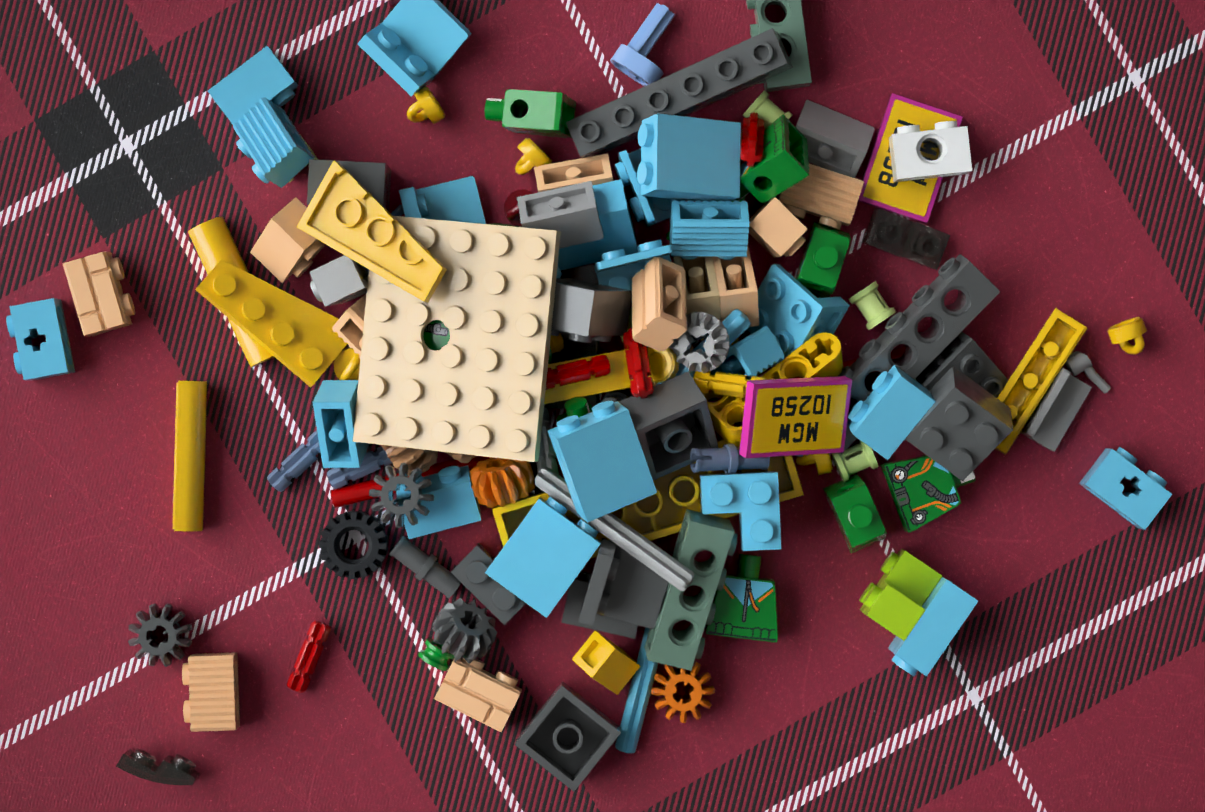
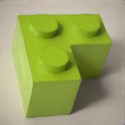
(899, 593)

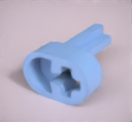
(632, 58)

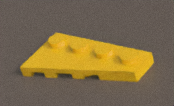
(364, 231)
(278, 321)

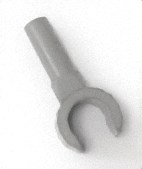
(1080, 362)

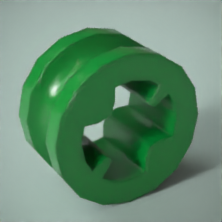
(433, 655)

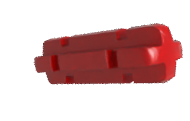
(752, 139)
(638, 366)
(578, 371)
(308, 656)

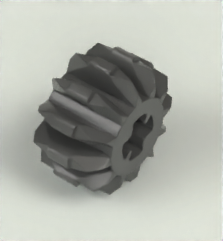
(394, 484)
(464, 630)
(166, 647)

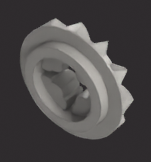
(716, 344)

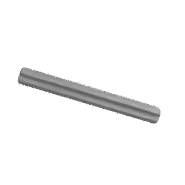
(620, 534)

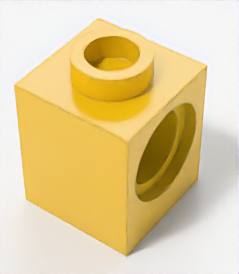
(606, 662)

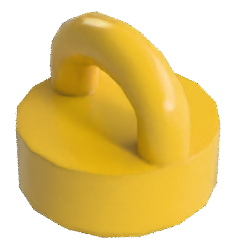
(430, 107)
(532, 157)
(1128, 330)
(662, 364)
(347, 365)
(822, 462)

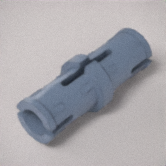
(724, 459)

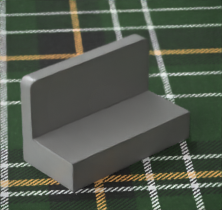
(834, 139)
(564, 209)
(1056, 410)

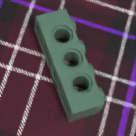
(792, 34)
(696, 534)

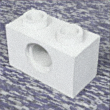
(953, 152)

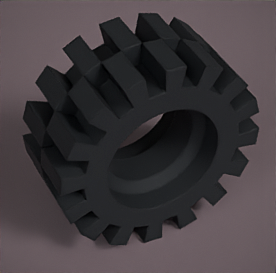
(337, 560)

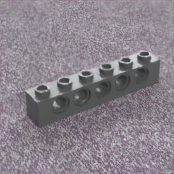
(681, 93)
(922, 347)

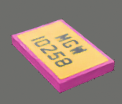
(906, 198)
(795, 416)

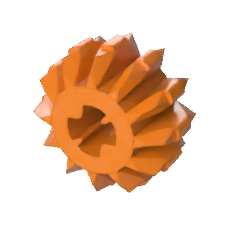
(501, 481)
(678, 703)

